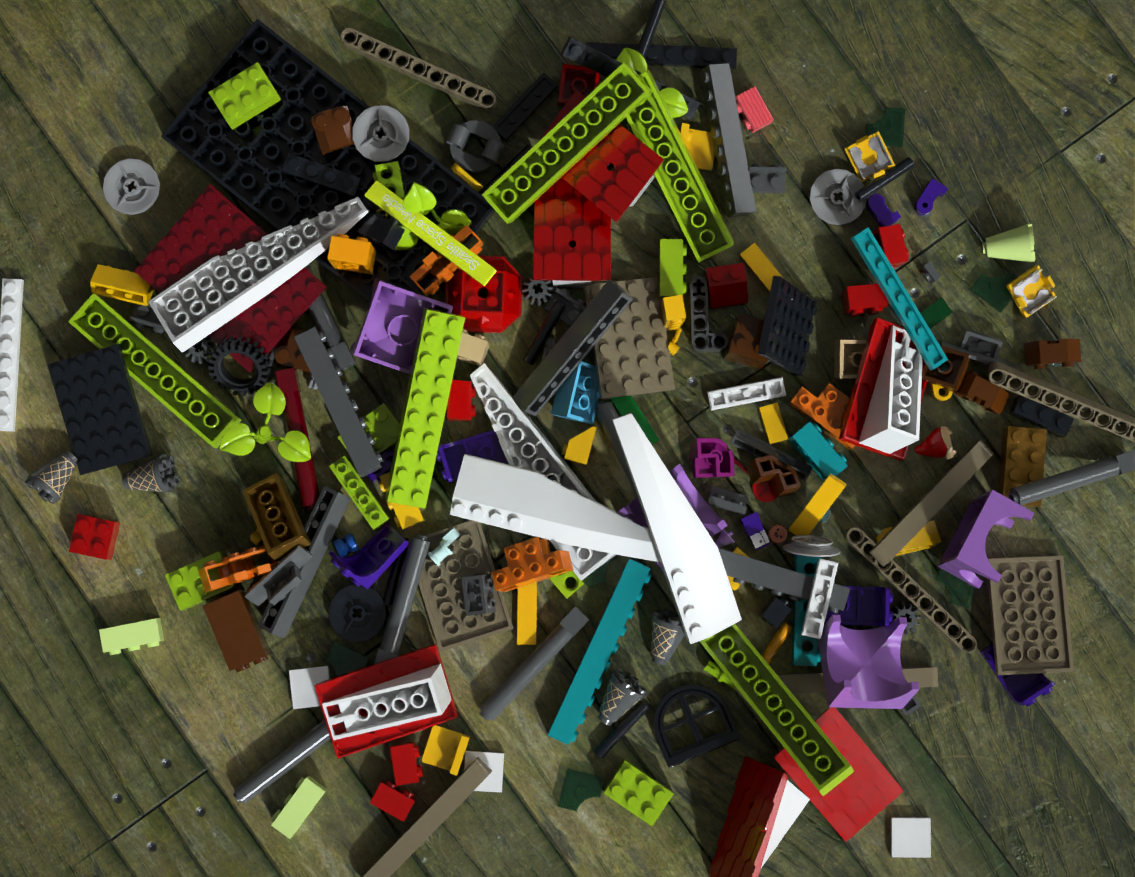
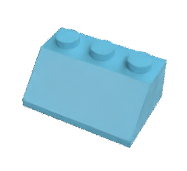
(578, 395)

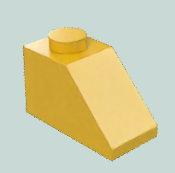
(579, 447)

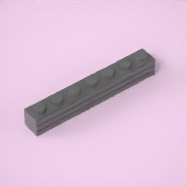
(760, 449)

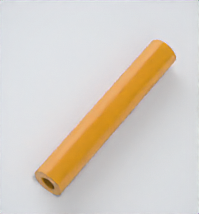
(776, 642)

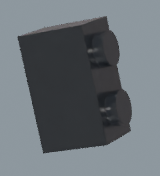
(775, 611)

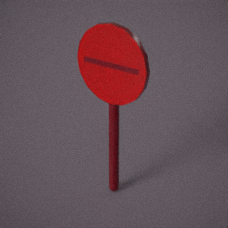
(762, 491)

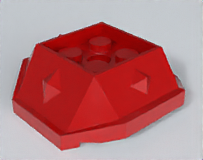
(495, 311)

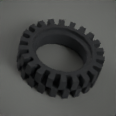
(239, 346)

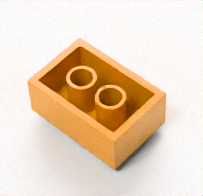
(351, 254)

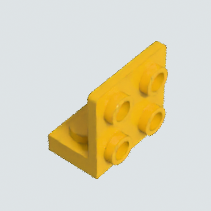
(700, 146)
(445, 749)

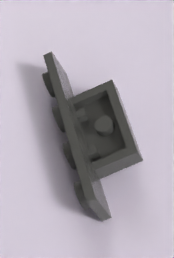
(980, 347)
(281, 579)

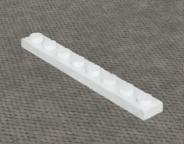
(9, 350)

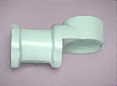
(442, 550)

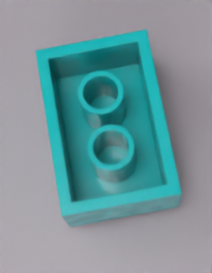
(818, 451)

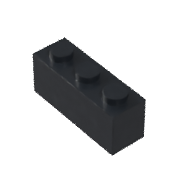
(379, 229)
(1041, 416)

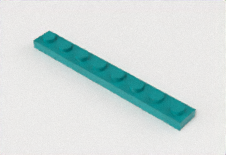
(899, 298)

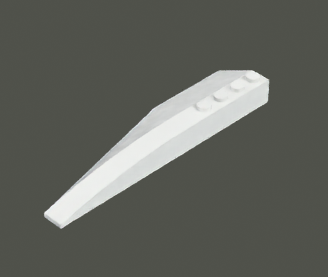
(244, 276)
(530, 449)
(681, 540)

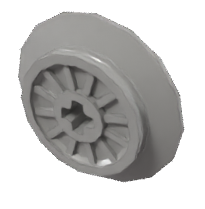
(372, 122)
(125, 174)
(822, 198)
(811, 546)

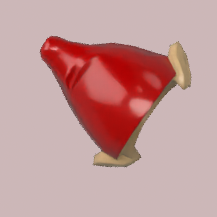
(937, 444)

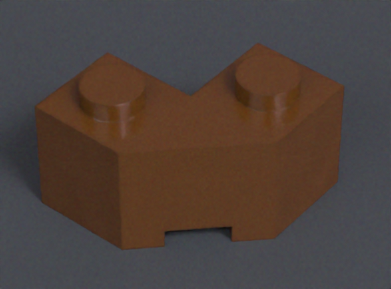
(1052, 352)
(982, 392)
(781, 477)

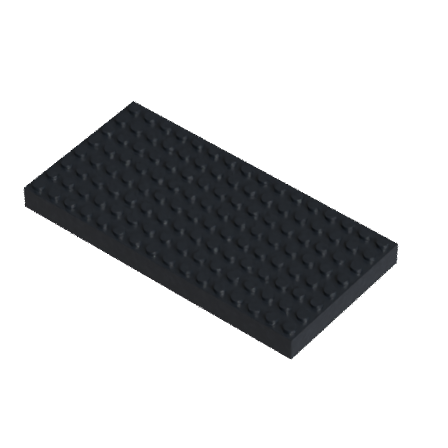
(253, 155)

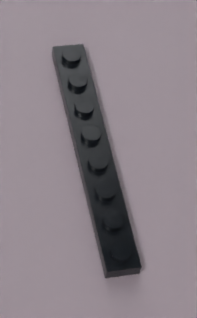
(674, 55)
(606, 66)

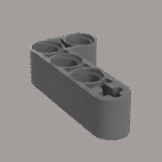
(702, 314)

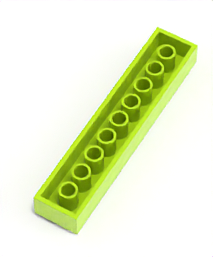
(567, 142)
(680, 176)
(155, 370)
(424, 408)
(778, 708)

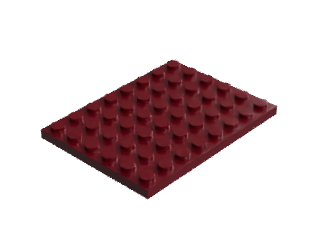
(211, 230)

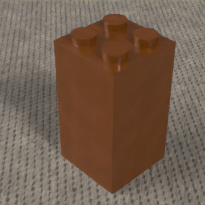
(745, 342)
(237, 631)

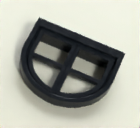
(701, 746)

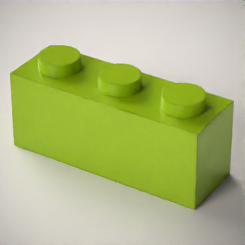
(672, 267)

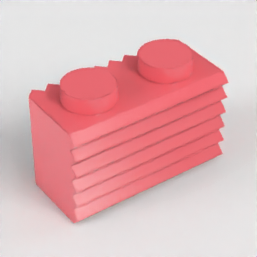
(753, 110)

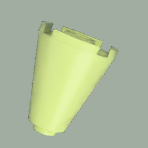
(1012, 244)

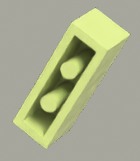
(131, 636)
(298, 806)

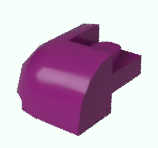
(711, 458)

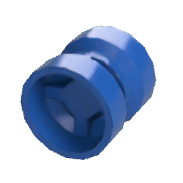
(346, 545)

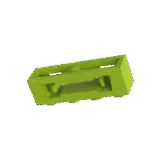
(359, 492)

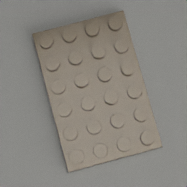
(634, 349)
(443, 589)
(1030, 616)

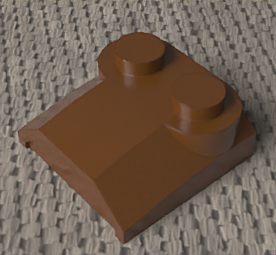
(333, 129)
(288, 352)
(951, 372)

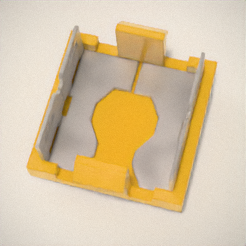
(869, 157)
(1031, 291)

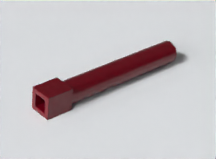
(295, 420)

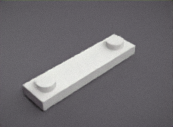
(746, 393)
(819, 598)

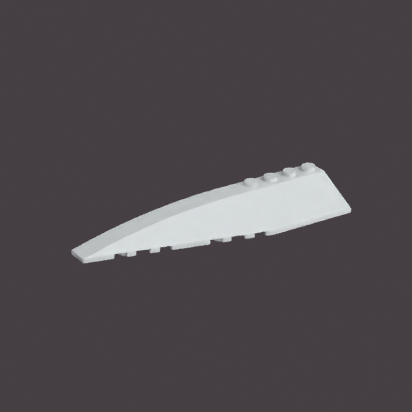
(545, 509)

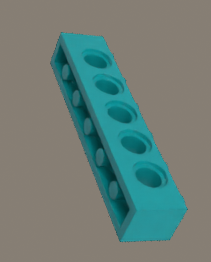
(799, 656)

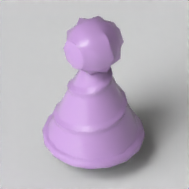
(724, 539)

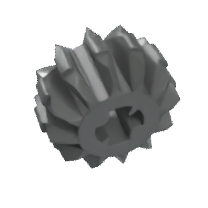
(531, 292)
(195, 355)
(910, 615)

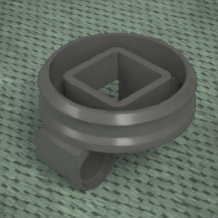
(459, 137)

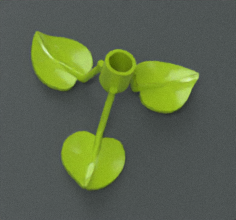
(671, 96)
(422, 200)
(240, 442)

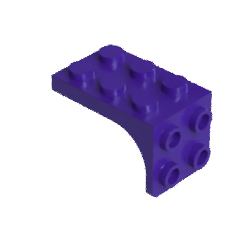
(482, 445)
(373, 558)
(866, 607)
(1023, 687)

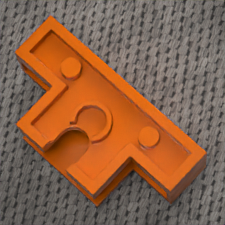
(440, 266)
(825, 410)
(530, 563)
(235, 569)

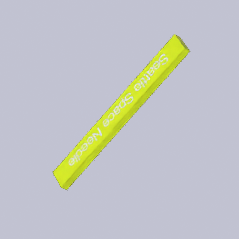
(431, 234)

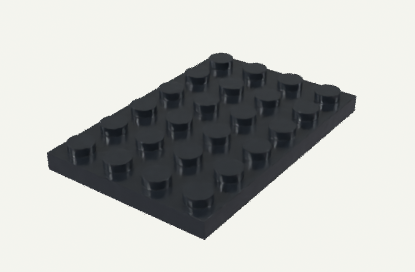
(787, 326)
(100, 409)

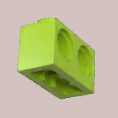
(393, 183)
(559, 582)

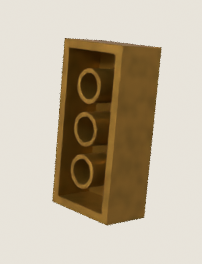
(1021, 458)
(276, 516)

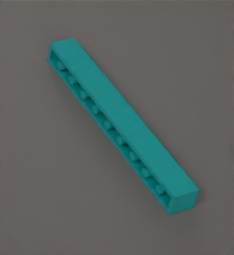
(598, 652)

